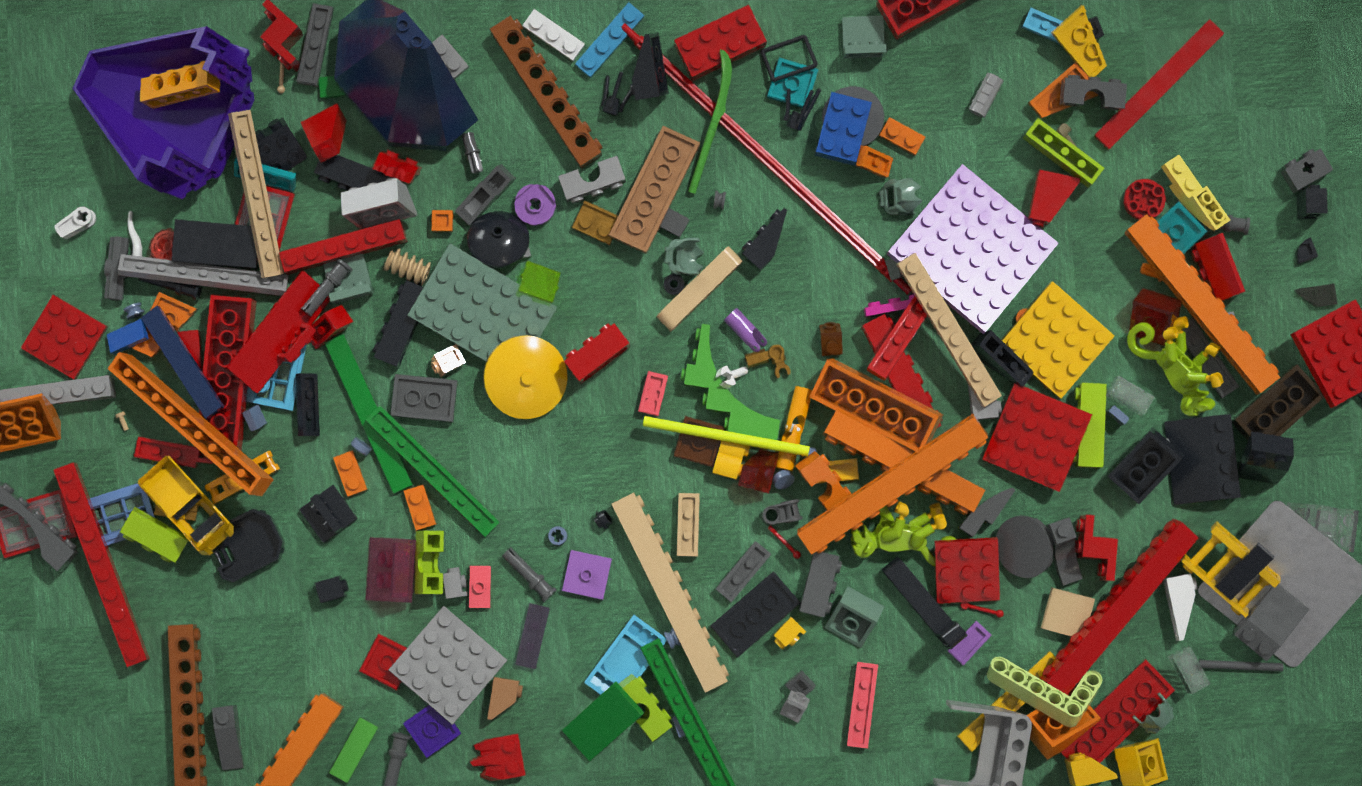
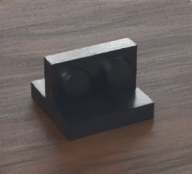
(328, 513)

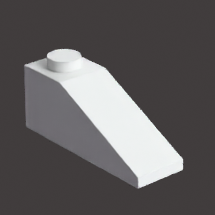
(1180, 598)

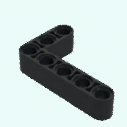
(945, 629)

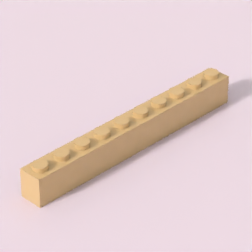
(669, 592)

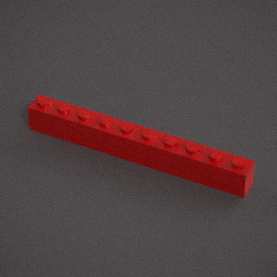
(101, 564)
(1119, 606)

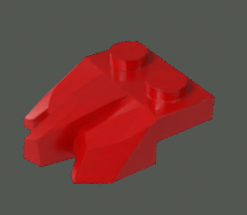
(396, 167)
(500, 758)

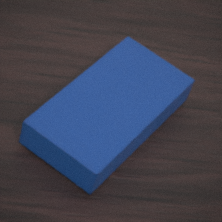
(127, 337)

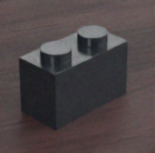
(1312, 202)

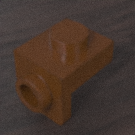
(831, 339)

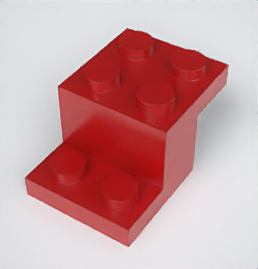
(281, 36)
(1096, 548)

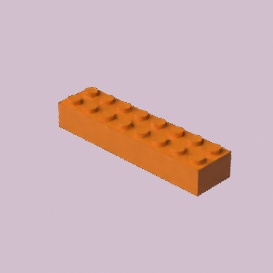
(887, 453)

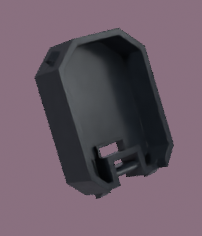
(253, 545)

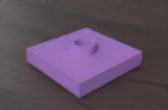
(587, 574)

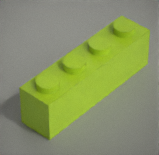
(1063, 153)
(1092, 399)

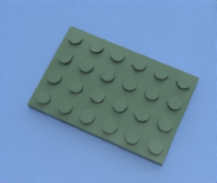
(477, 305)

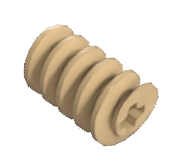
(407, 266)

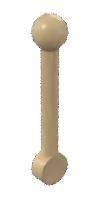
(281, 89)

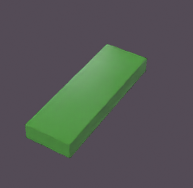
(353, 750)

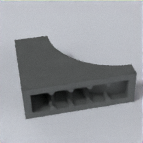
(1064, 551)

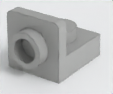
(795, 706)

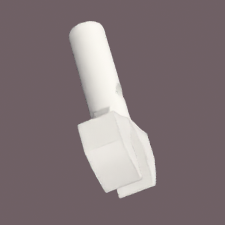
(731, 375)

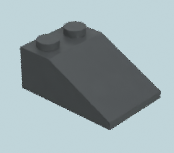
(1270, 622)

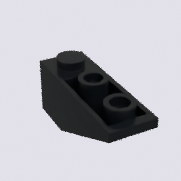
(763, 248)

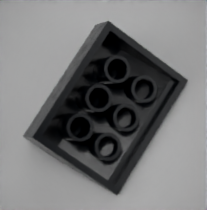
(1208, 462)

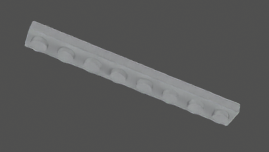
(201, 275)

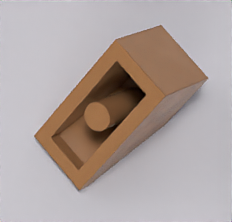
(503, 695)

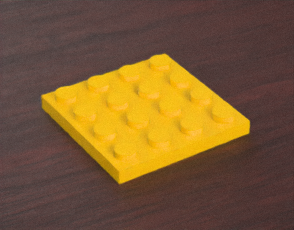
(1057, 339)

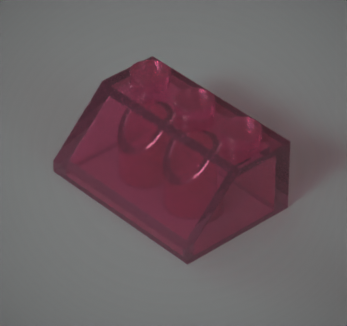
(390, 569)

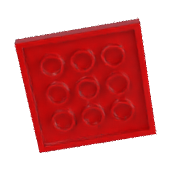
(1334, 352)
(1037, 437)

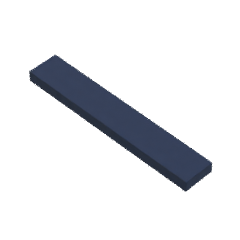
(182, 362)

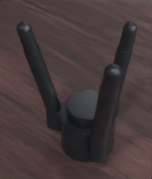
(611, 104)
(798, 120)

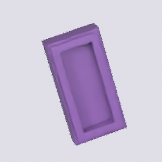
(968, 646)

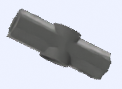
(115, 283)

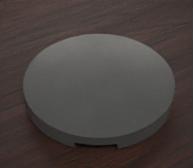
(876, 115)
(1025, 546)

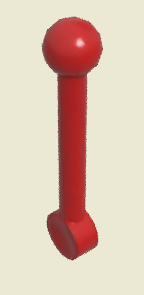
(796, 554)
(999, 613)

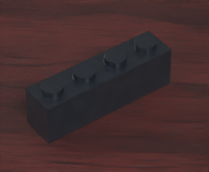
(347, 173)
(400, 328)

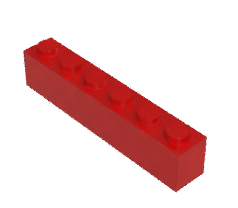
(343, 246)
(902, 376)

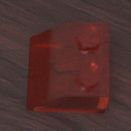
(1156, 310)

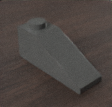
(228, 736)

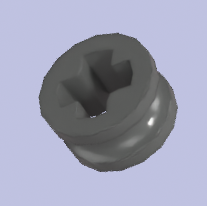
(719, 200)

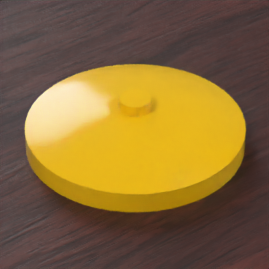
(525, 377)

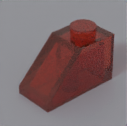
(759, 471)

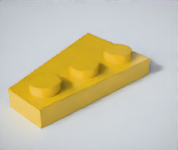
(1079, 42)

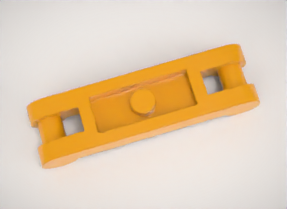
(231, 487)

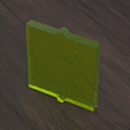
(539, 282)

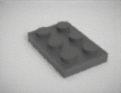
(424, 398)

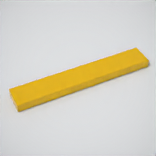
(972, 733)

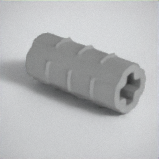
(985, 95)

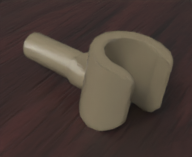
(1064, 130)

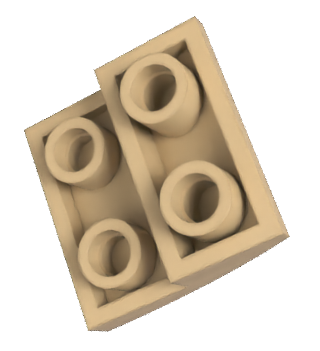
(1066, 612)

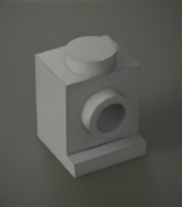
(454, 583)

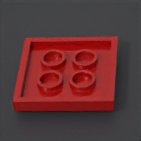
(64, 337)
(967, 570)

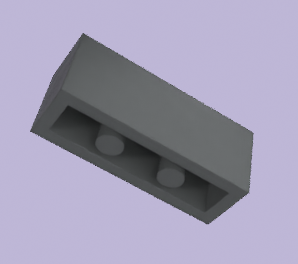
(820, 584)

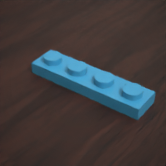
(609, 40)

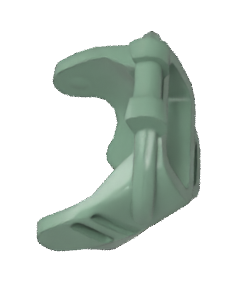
(904, 196)
(686, 256)
(1155, 724)

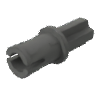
(472, 152)

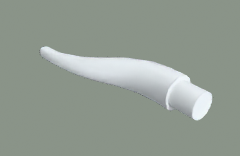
(137, 248)

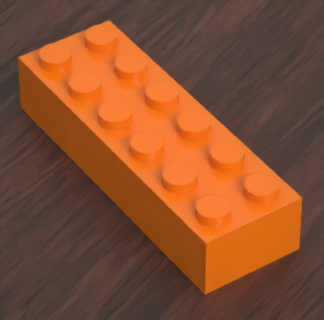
(875, 405)

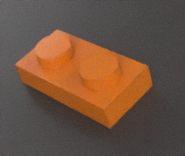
(902, 136)
(874, 161)
(350, 473)
(420, 507)

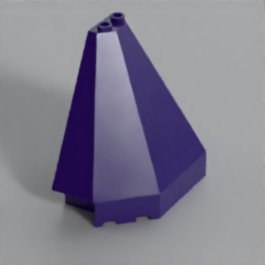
(177, 143)

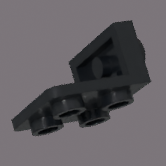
(279, 146)

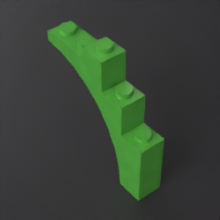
(719, 399)

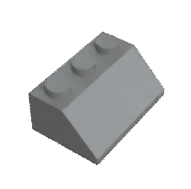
(377, 203)

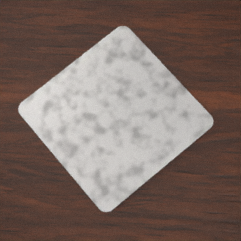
(1309, 569)

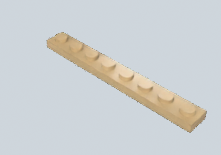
(255, 193)
(948, 329)

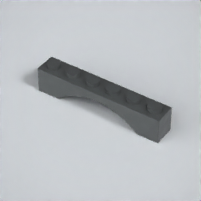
(53, 547)

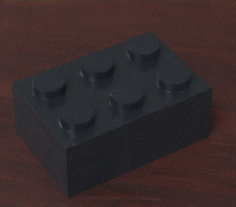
(1145, 465)

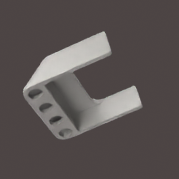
(1001, 747)

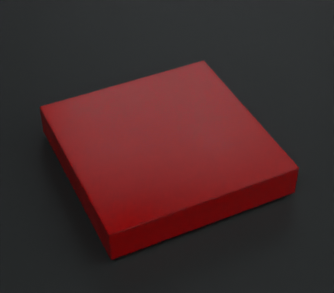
(380, 659)

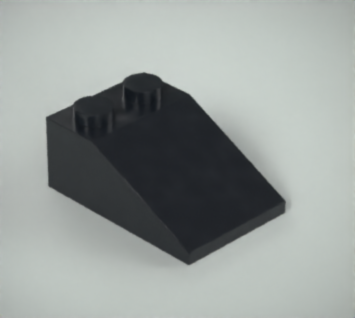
(649, 74)
(1266, 458)

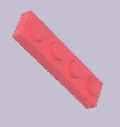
(862, 705)

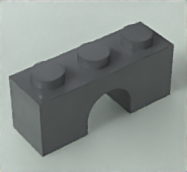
(1111, 93)

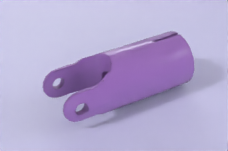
(745, 330)

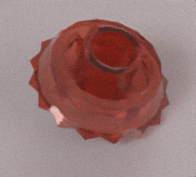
(162, 244)

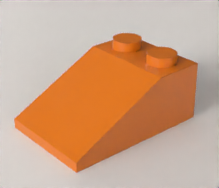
(1053, 736)

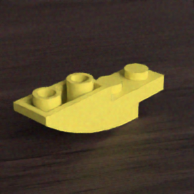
(1196, 199)

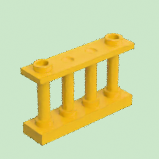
(1235, 549)

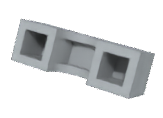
(610, 177)

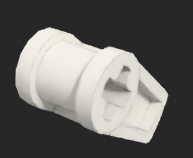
(74, 224)

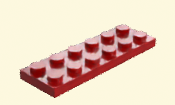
(1131, 697)

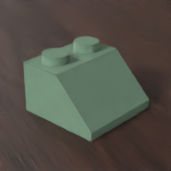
(854, 617)

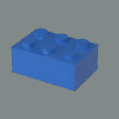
(843, 128)

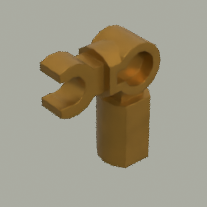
(775, 353)

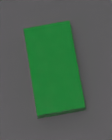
(603, 721)

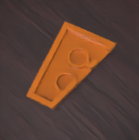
(1048, 100)
(176, 312)

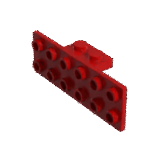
(278, 335)

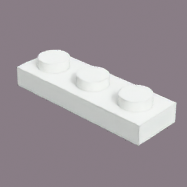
(553, 35)

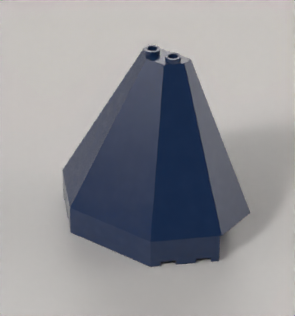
(399, 79)

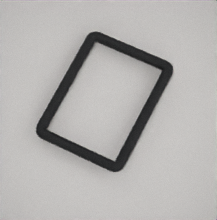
(774, 79)

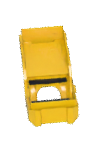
(175, 495)

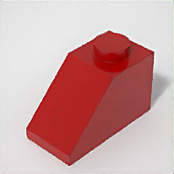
(330, 325)

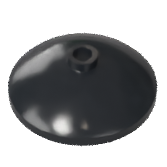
(498, 249)

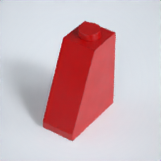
(326, 132)
(1049, 195)

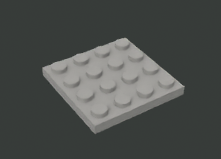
(448, 665)

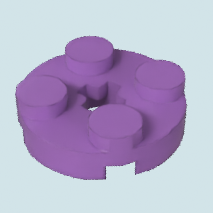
(535, 192)

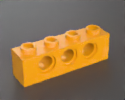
(177, 86)

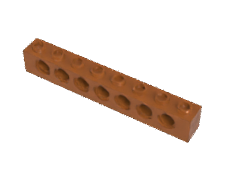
(502, 33)
(178, 677)

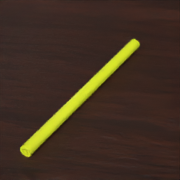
(726, 436)

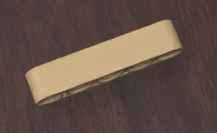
(699, 288)

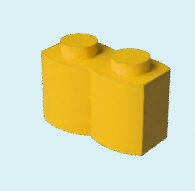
(729, 459)

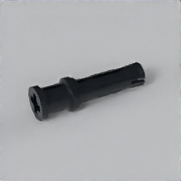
(180, 288)

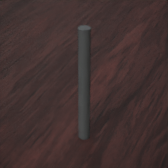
(1239, 665)

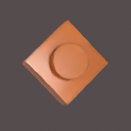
(442, 220)

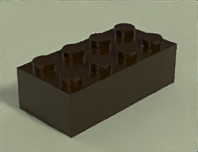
(1279, 405)

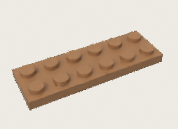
(654, 189)

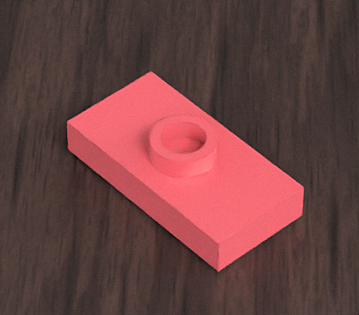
(653, 393)
(480, 587)

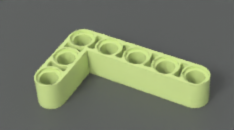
(1045, 693)

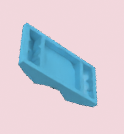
(624, 656)

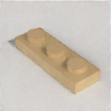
(688, 524)

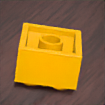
(1141, 763)
(1085, 770)

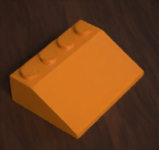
(28, 422)

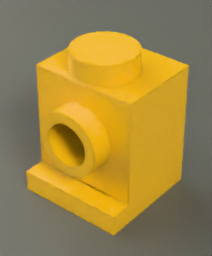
(788, 633)

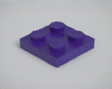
(431, 730)

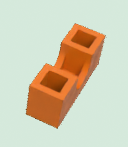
(816, 469)

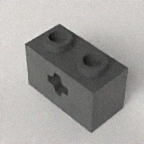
(1318, 166)

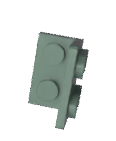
(863, 37)
(354, 284)

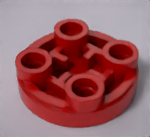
(1144, 198)

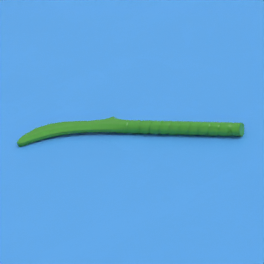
(718, 112)

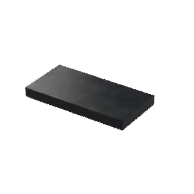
(213, 244)
(755, 614)

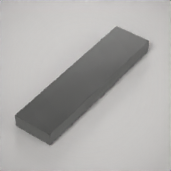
(315, 45)
(1198, 342)

